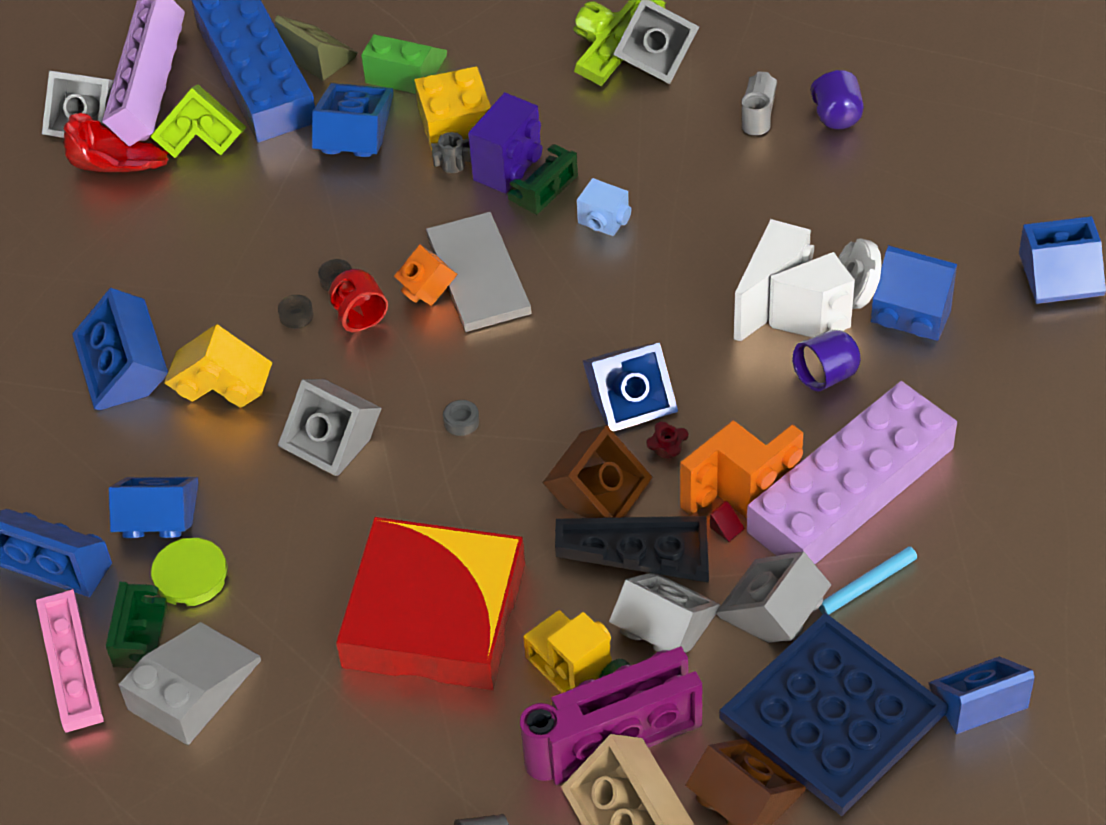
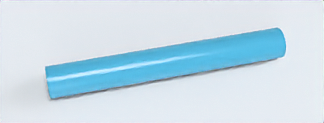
(868, 580)

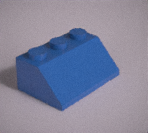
(119, 350)
(52, 552)

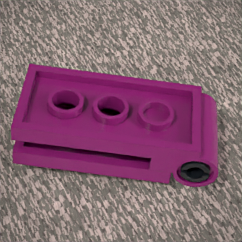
(637, 700)

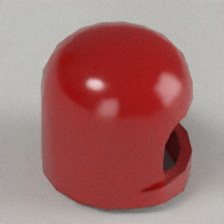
(355, 289)

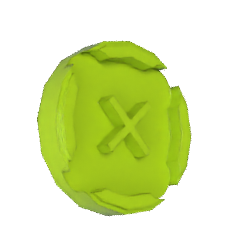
(189, 571)

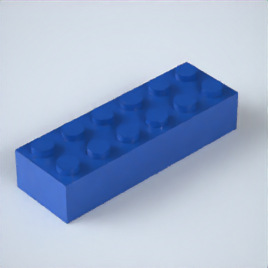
(255, 66)

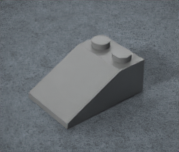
(187, 680)

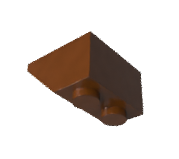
(598, 476)
(743, 784)

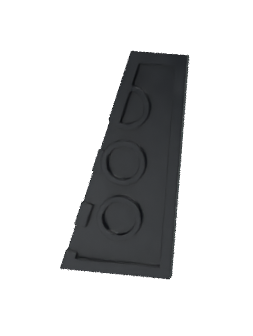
(645, 544)

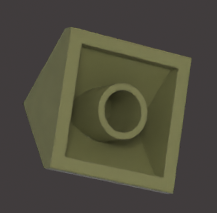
(313, 47)

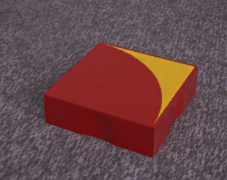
(432, 603)

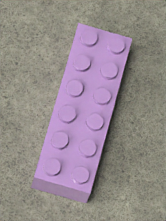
(852, 475)

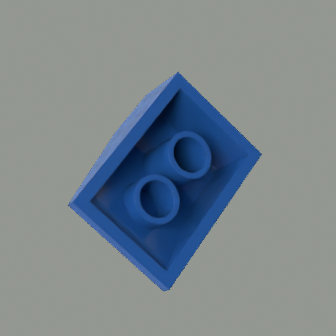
(351, 119)

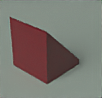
(725, 522)

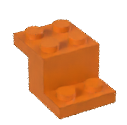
(736, 467)

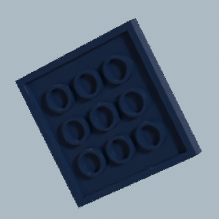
(833, 713)

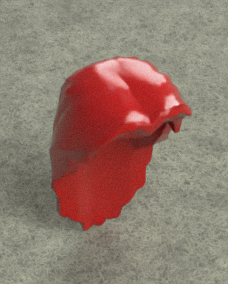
(100, 150)

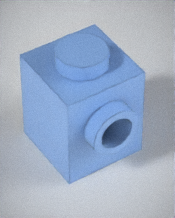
(603, 207)

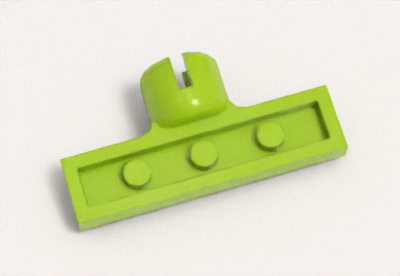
(605, 31)

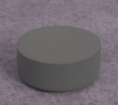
(461, 417)

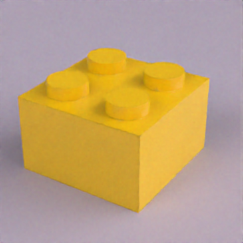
(451, 102)

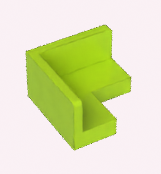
(201, 116)

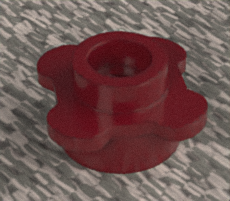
(667, 447)

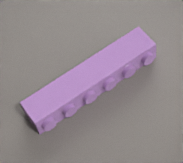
(143, 70)

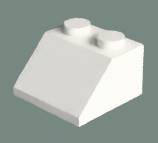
(812, 297)

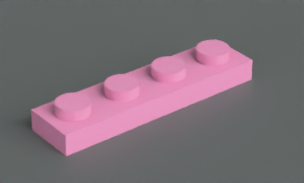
(69, 661)

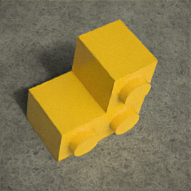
(218, 363)
(568, 649)

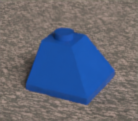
(631, 385)

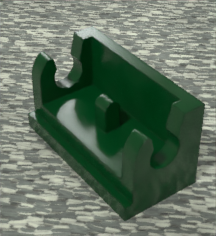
(546, 181)
(135, 624)

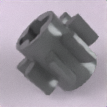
(451, 152)

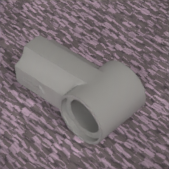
(758, 103)

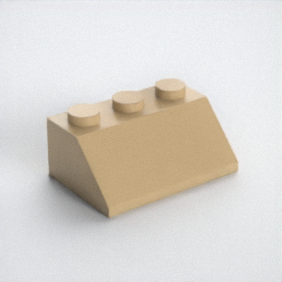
(623, 787)

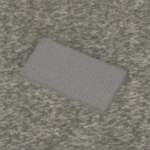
(486, 282)

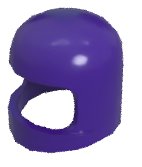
(838, 99)
(836, 353)

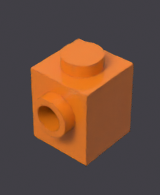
(424, 276)

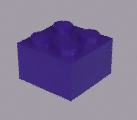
(505, 142)

